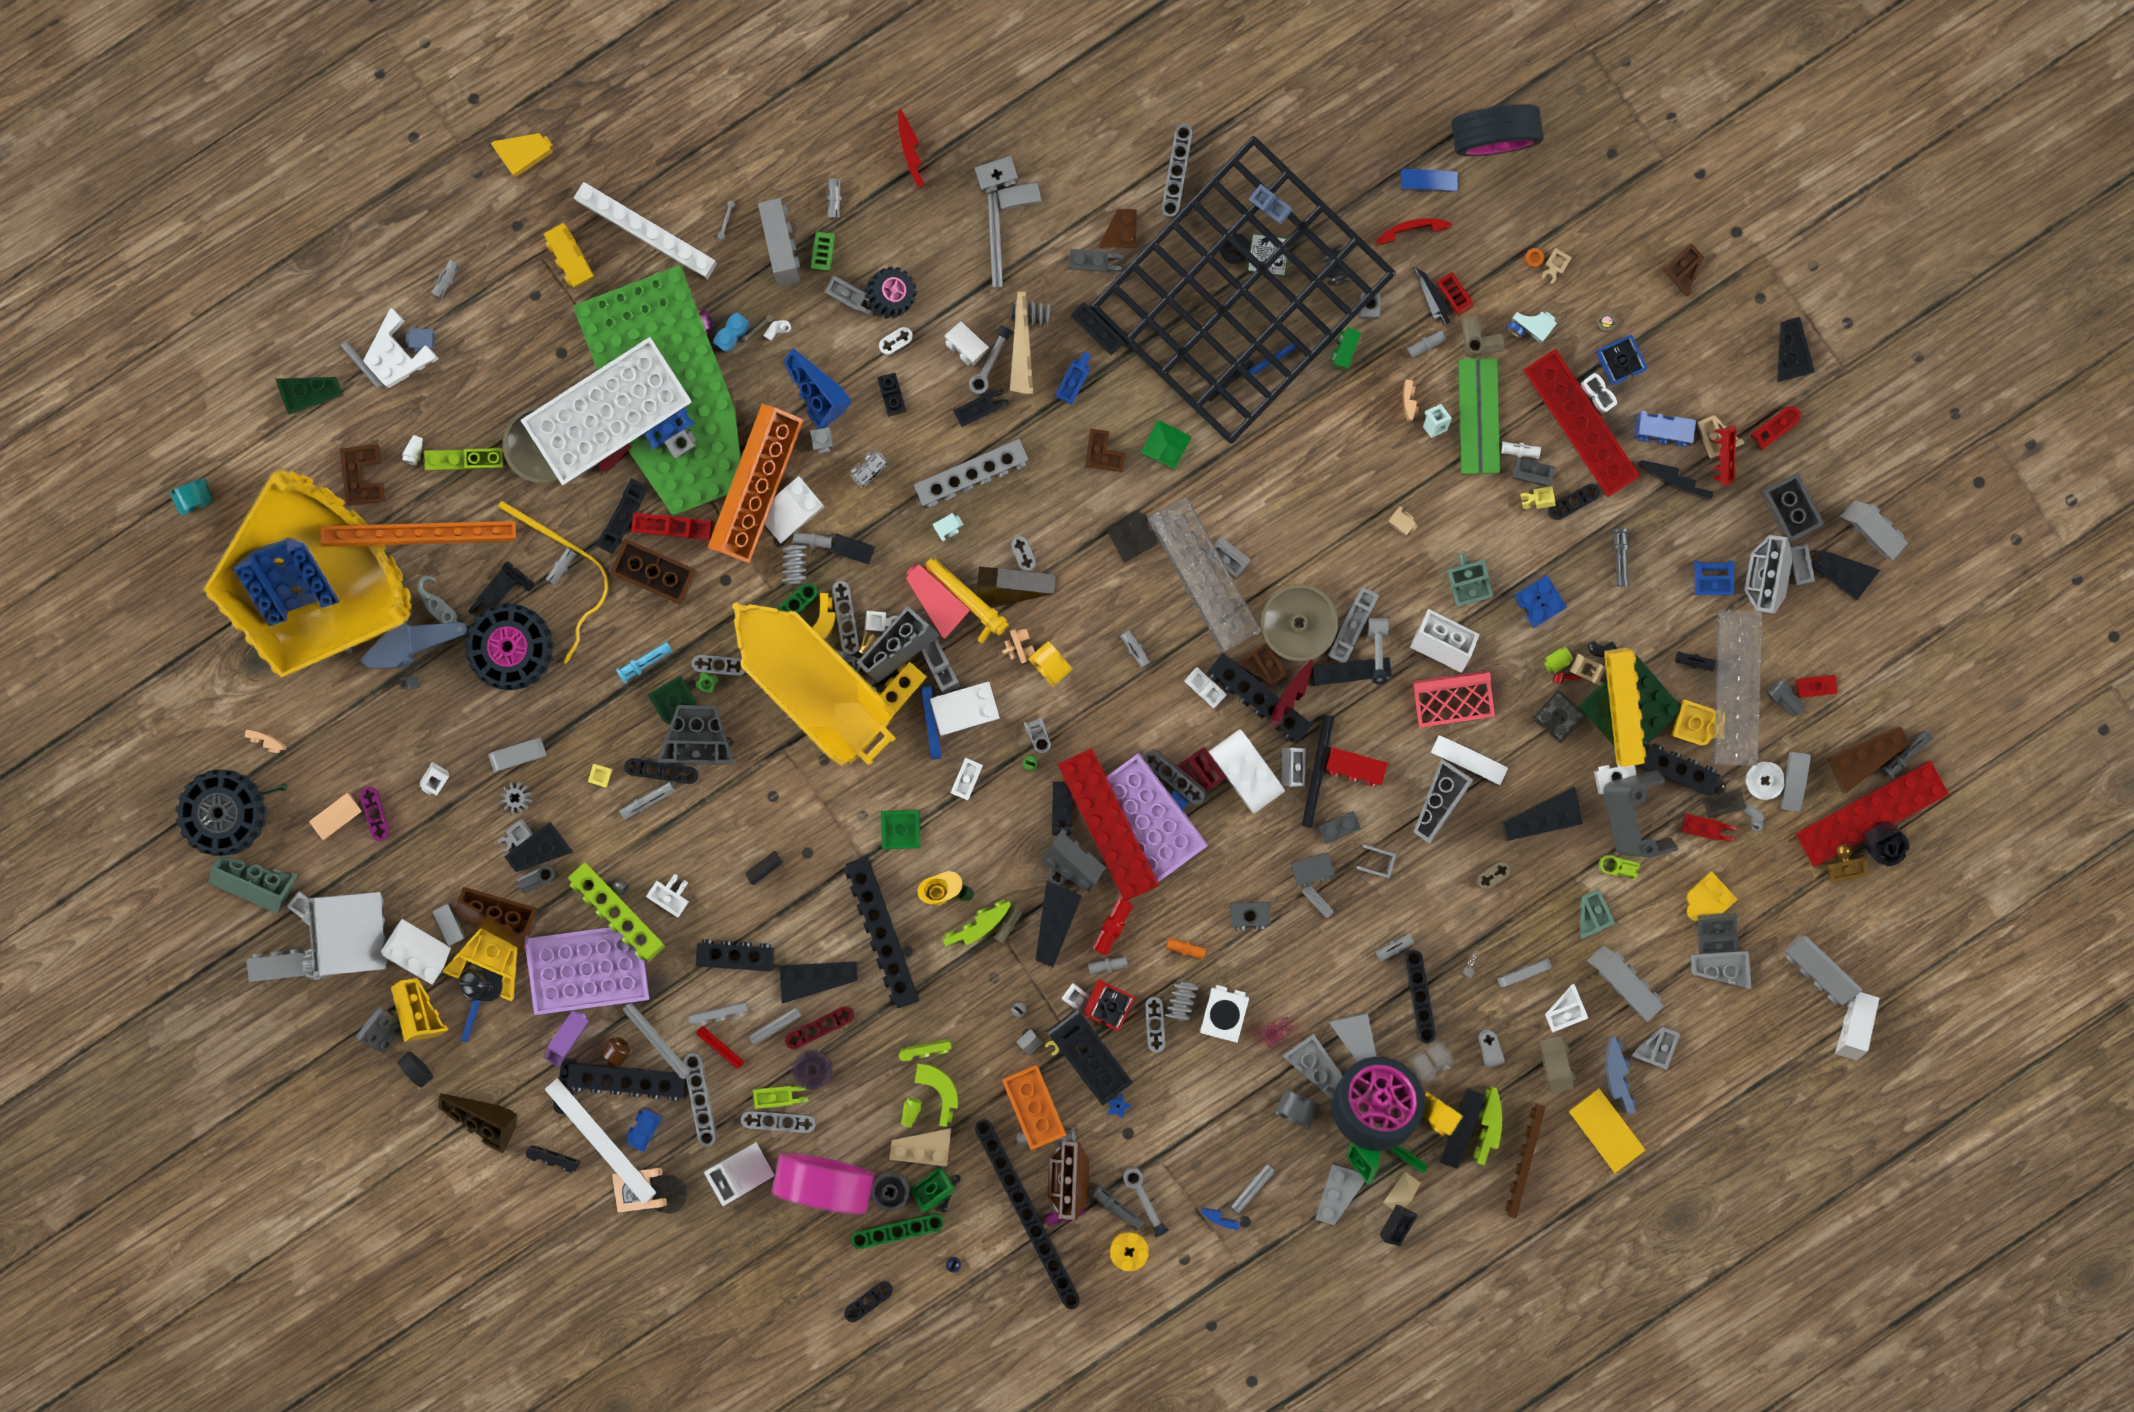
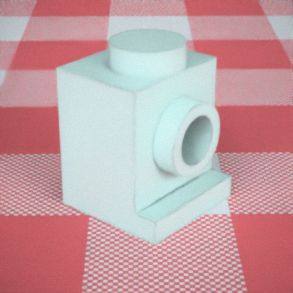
(1436, 421)
(948, 526)

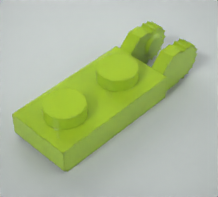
(924, 1050)
(777, 1096)

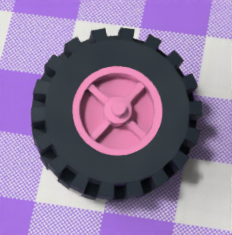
(890, 292)

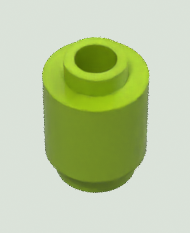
(1558, 660)

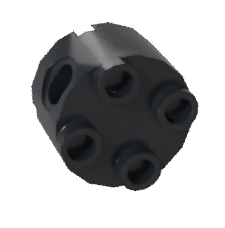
(1886, 844)

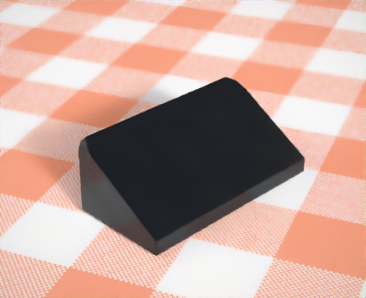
(764, 867)
(1398, 1225)

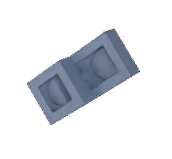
(1270, 204)

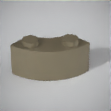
(1556, 1064)

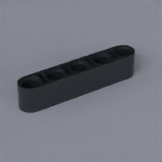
(1423, 1005)

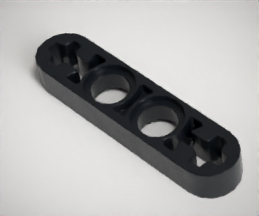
(661, 771)

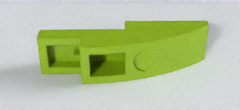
(463, 459)
(985, 920)
(1491, 1117)

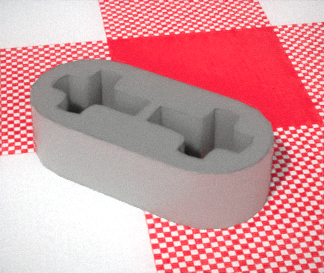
(1019, 556)

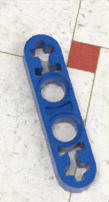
(931, 723)

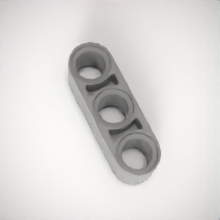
(517, 754)

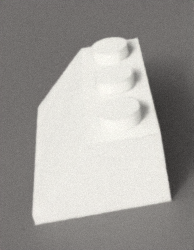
(1445, 640)
(416, 951)

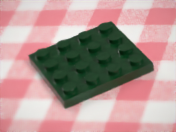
(1655, 703)

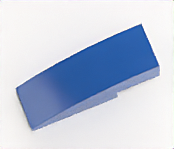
(1429, 180)

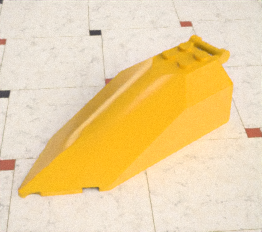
(812, 683)

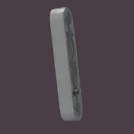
(848, 617)
(778, 1121)

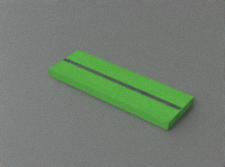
(1479, 416)

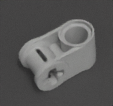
(1037, 734)
(1491, 1052)

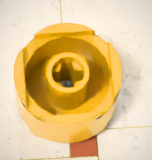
(1050, 664)
(1131, 1240)

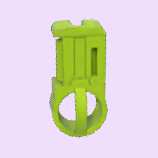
(1621, 867)

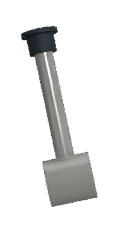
(1004, 335)
(1378, 629)
(1159, 1227)

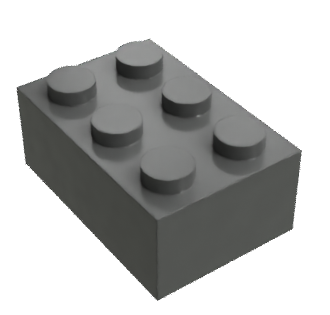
(1792, 507)

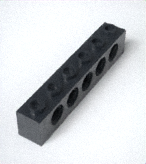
(1224, 663)
(576, 1082)

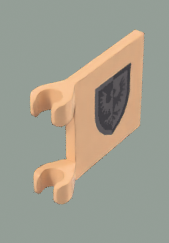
(627, 1200)

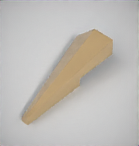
(1021, 361)

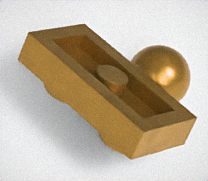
(1848, 867)

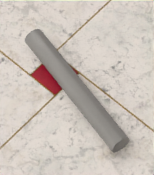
(358, 360)

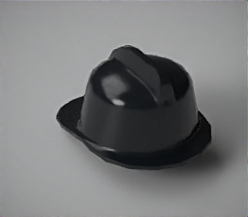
(480, 985)

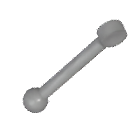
(721, 235)

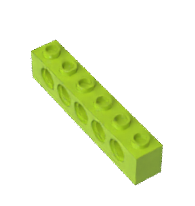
(584, 875)

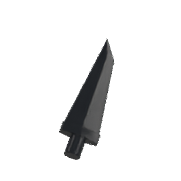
(1436, 303)

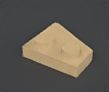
(1706, 430)

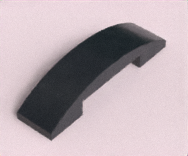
(622, 516)

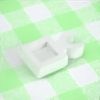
(877, 621)

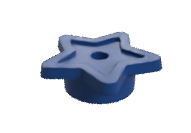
(1123, 1106)

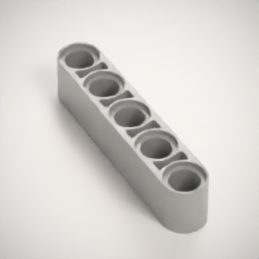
(1175, 161)
(697, 1108)

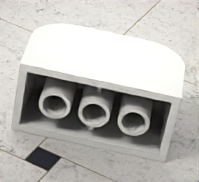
(1246, 771)

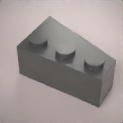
(1072, 862)

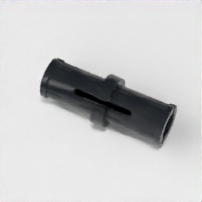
(1695, 661)

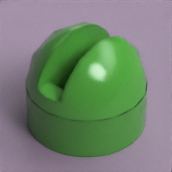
(1030, 759)

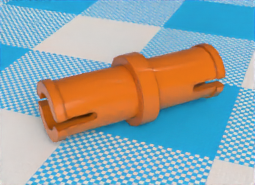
(1185, 948)

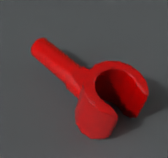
(1559, 677)

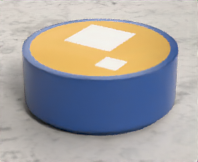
(1515, 330)

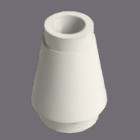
(413, 450)

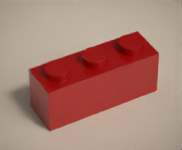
(1356, 767)

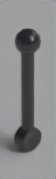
(944, 1208)

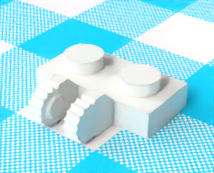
(667, 898)

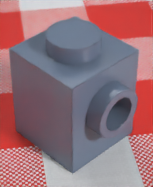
(419, 338)

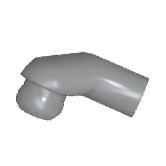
(1757, 819)

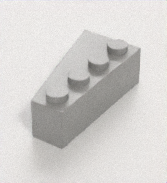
(778, 240)

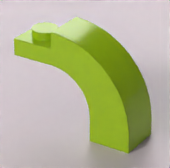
(937, 1078)

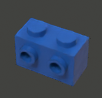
(644, 1130)

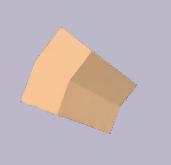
(335, 816)

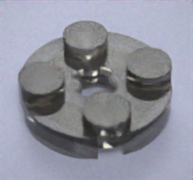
(679, 1194)

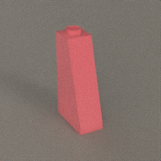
(938, 602)

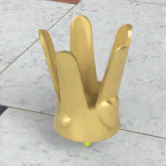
(867, 642)

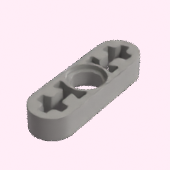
(714, 658)
(1524, 972)
(1158, 1010)

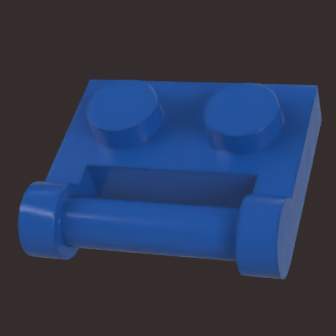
(1714, 584)

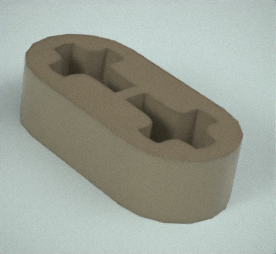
(1490, 871)

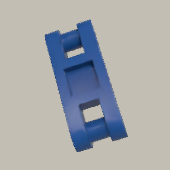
(668, 428)

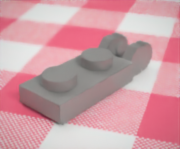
(847, 294)

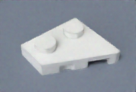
(1566, 1010)

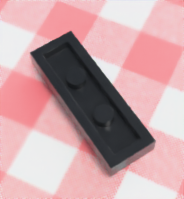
(1097, 328)

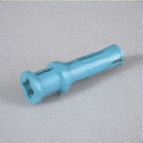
(636, 667)

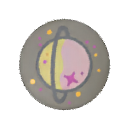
(1606, 322)

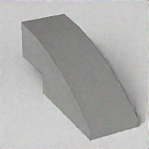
(940, 667)
(1795, 781)

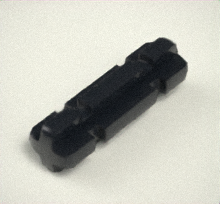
(518, 576)

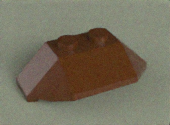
(1068, 1179)

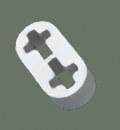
(898, 345)

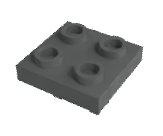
(380, 1030)

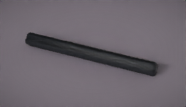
(1318, 771)

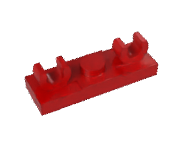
(1726, 454)

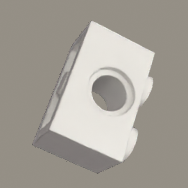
(1604, 774)

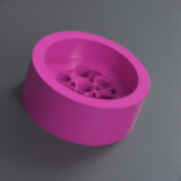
(823, 1183)

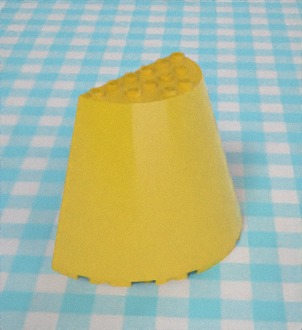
(359, 575)

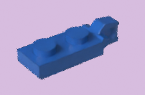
(1074, 379)

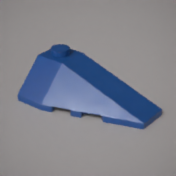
(822, 395)

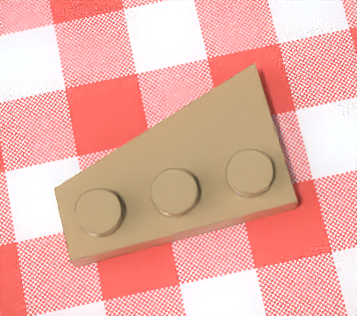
(923, 1148)

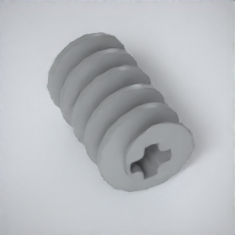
(1033, 313)
(794, 564)
(1182, 1000)

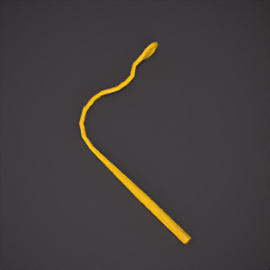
(541, 528)

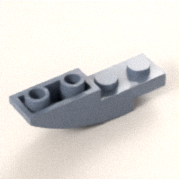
(1616, 1067)

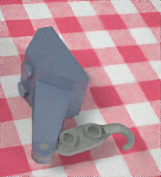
(402, 643)

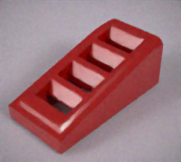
(1458, 309)

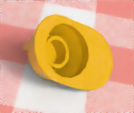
(940, 888)

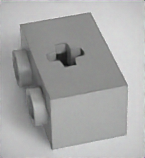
(1002, 166)

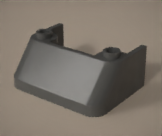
(1620, 800)

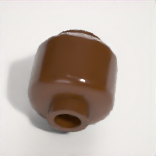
(615, 1051)

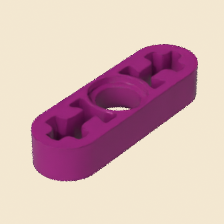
(376, 798)

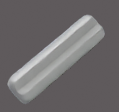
(1318, 902)

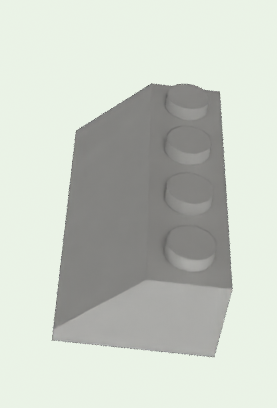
(1822, 970)

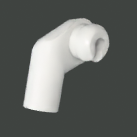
(777, 327)

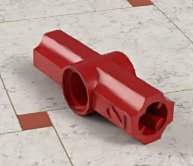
(1113, 926)

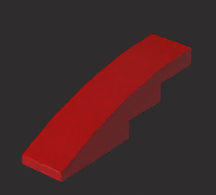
(909, 142)
(672, 526)

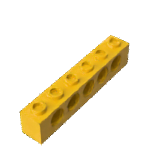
(903, 694)

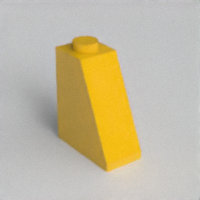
(522, 151)

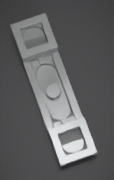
(1353, 625)

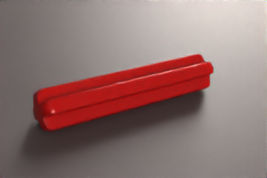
(720, 1047)

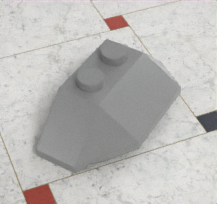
(1769, 574)

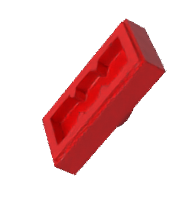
(1816, 686)

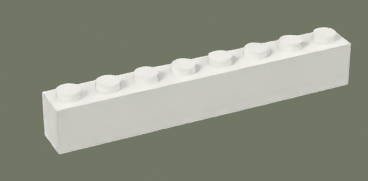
(645, 230)

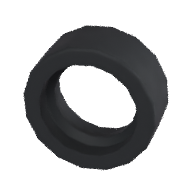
(415, 1069)

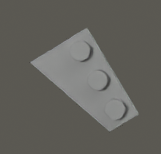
(1723, 966)

